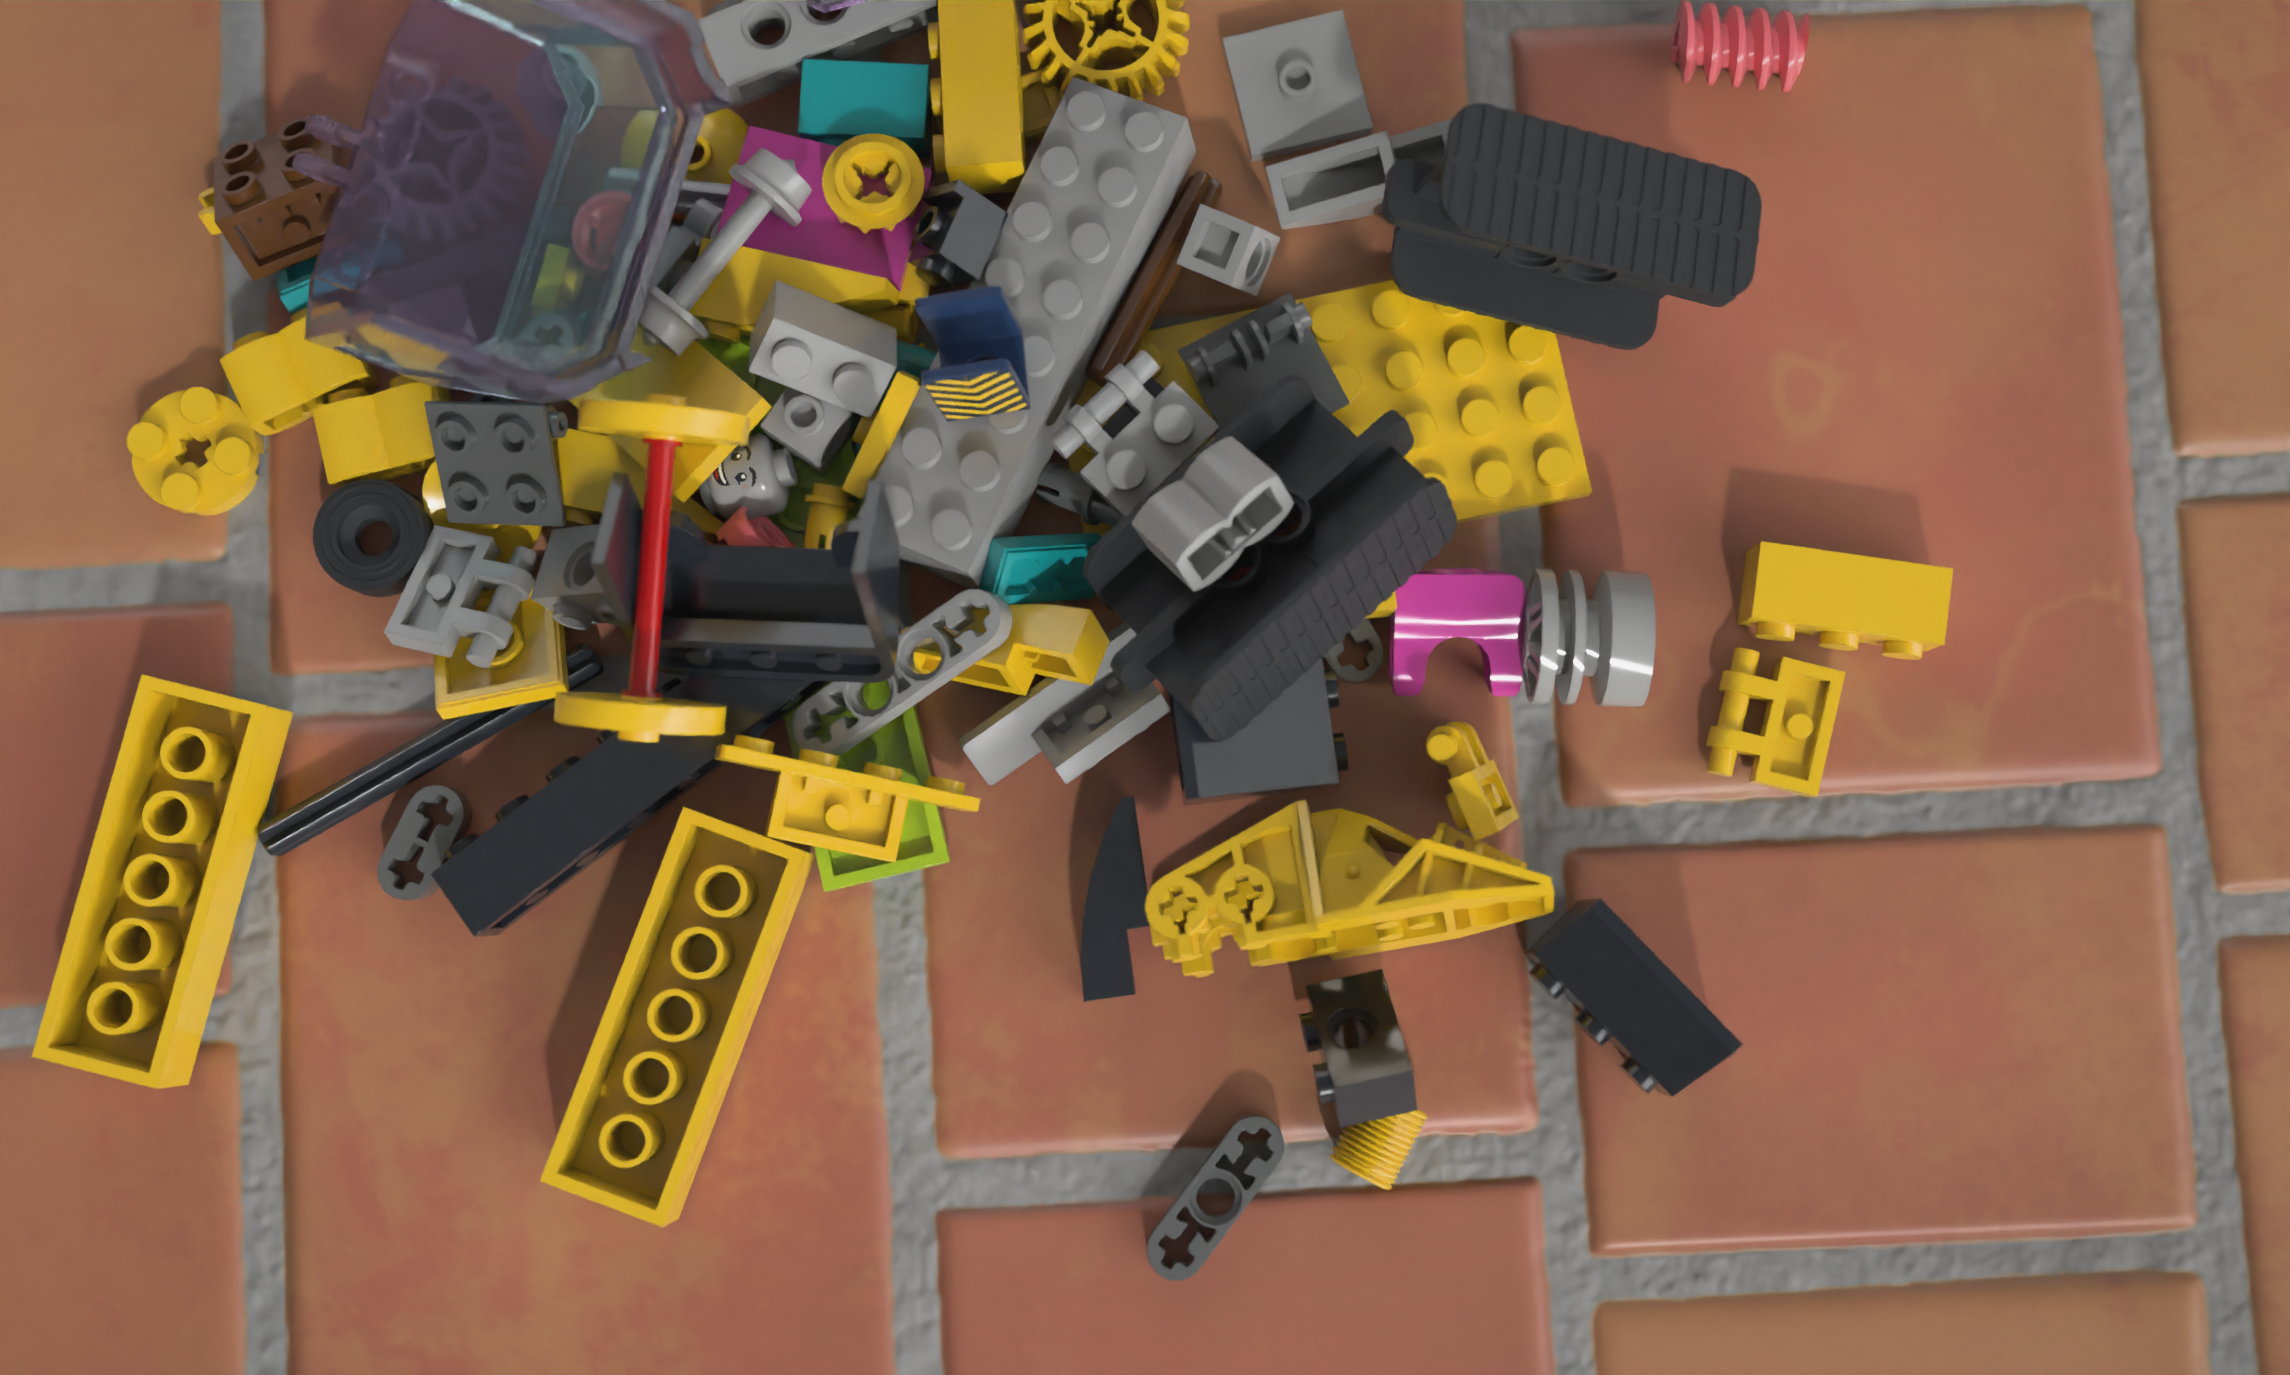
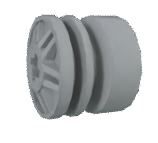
(1592, 638)

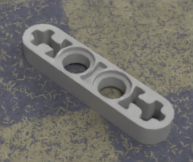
(907, 683)

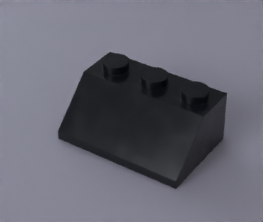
(1629, 999)

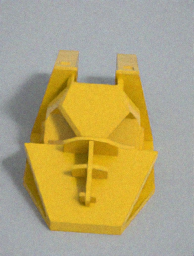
(1331, 891)

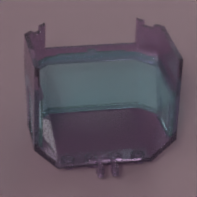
(510, 192)

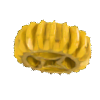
(1146, 58)

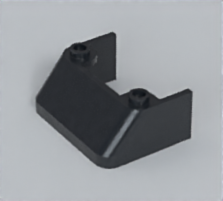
(762, 606)

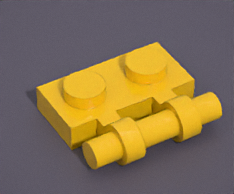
(1795, 723)
(1478, 793)

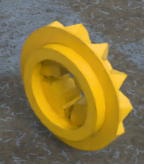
(871, 157)

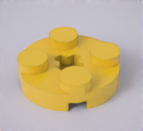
(162, 440)

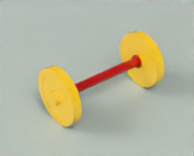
(640, 710)

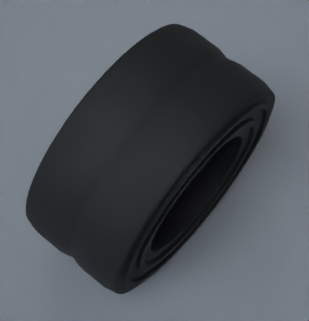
(339, 532)

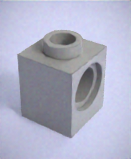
(1228, 250)
(809, 428)

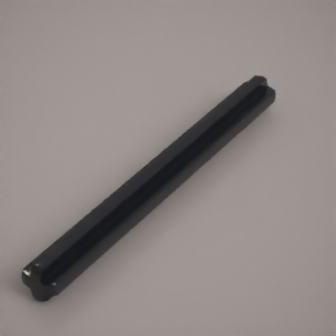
(407, 764)

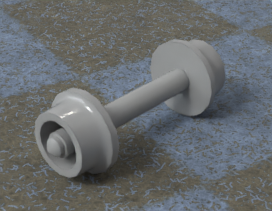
(771, 187)

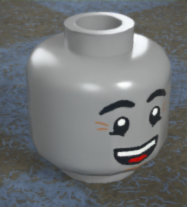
(751, 477)

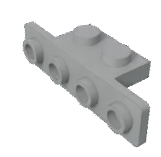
(1066, 721)

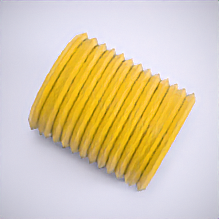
(1378, 1147)

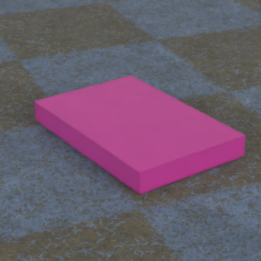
(820, 233)

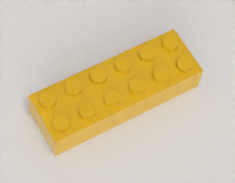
(162, 884)
(678, 1018)

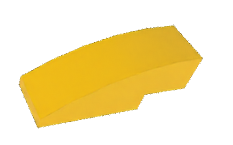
(1042, 641)

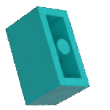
(866, 98)

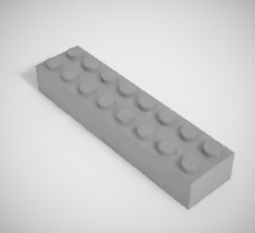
(1065, 268)

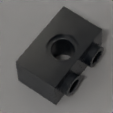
(1360, 1049)

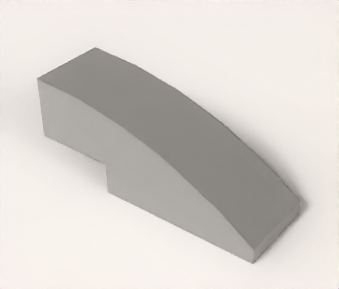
(1348, 177)

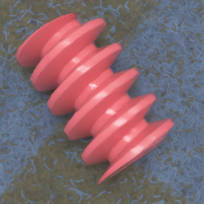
(1739, 45)

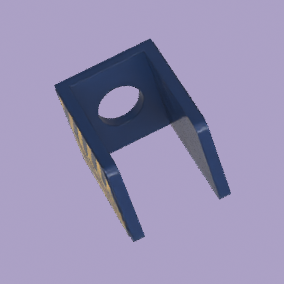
(969, 328)

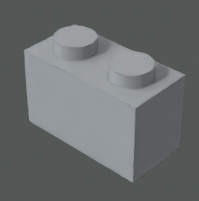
(823, 349)

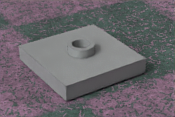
(1297, 86)

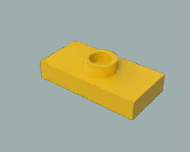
(879, 432)

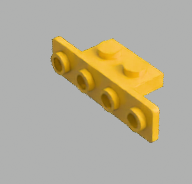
(841, 807)

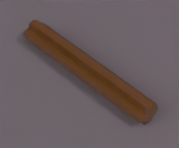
(1152, 280)

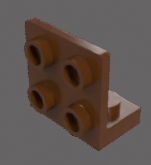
(269, 208)

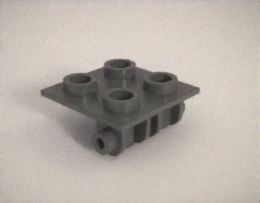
(1253, 354)
(498, 461)

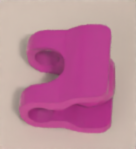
(1458, 604)

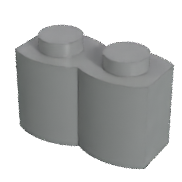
(1213, 513)

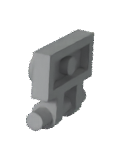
(1148, 448)
(445, 588)

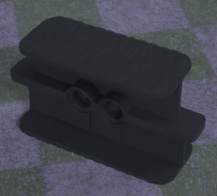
(1567, 227)
(1242, 642)

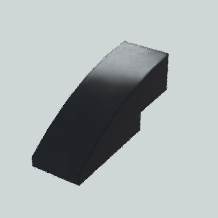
(1112, 907)

